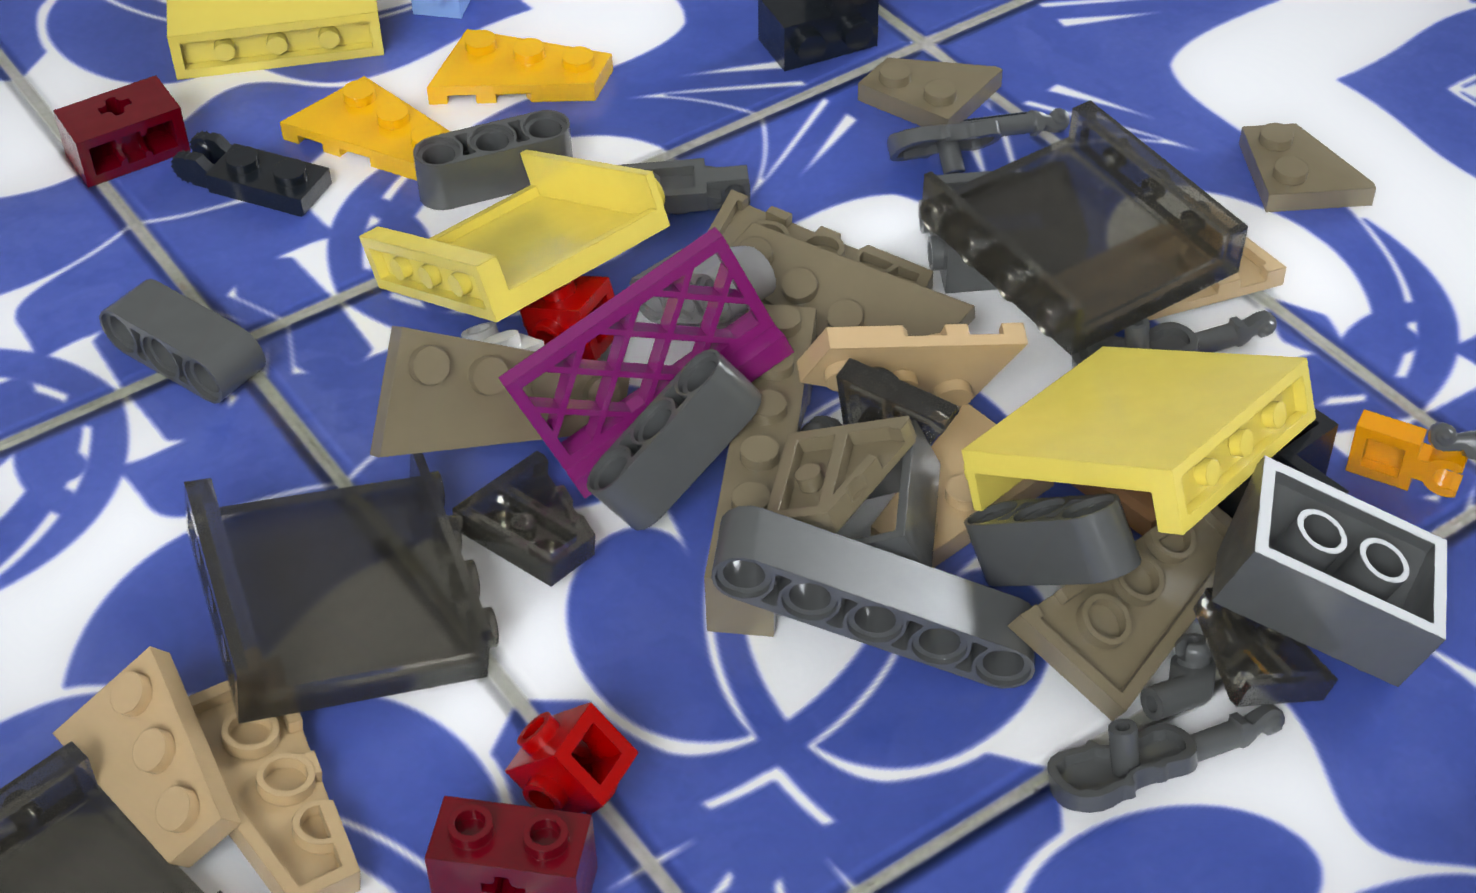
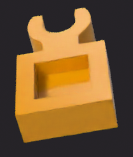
(1397, 454)

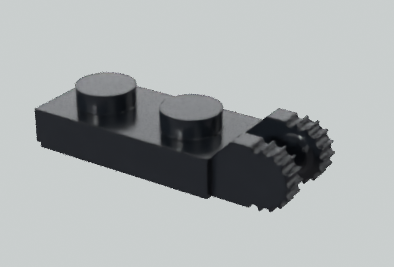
(251, 174)

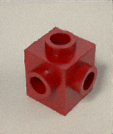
(566, 307)
(570, 760)

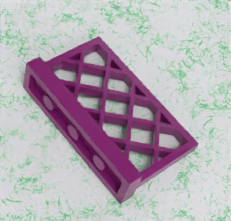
(749, 344)

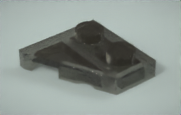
(879, 394)
(528, 521)
(1259, 662)

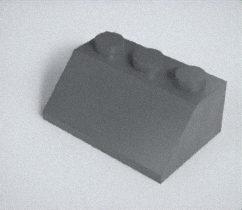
(1334, 573)

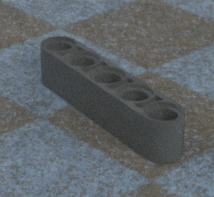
(871, 596)

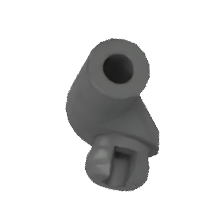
(1189, 680)

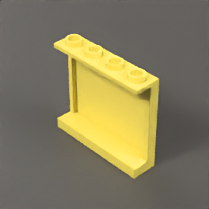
(268, 34)
(527, 243)
(1149, 423)

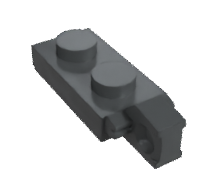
(694, 186)

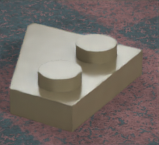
(929, 89)
(1299, 171)
(836, 468)

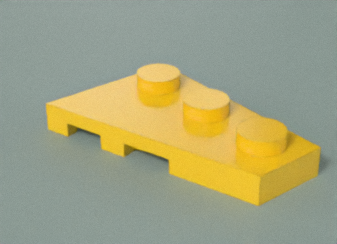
(503, 64)
(364, 122)

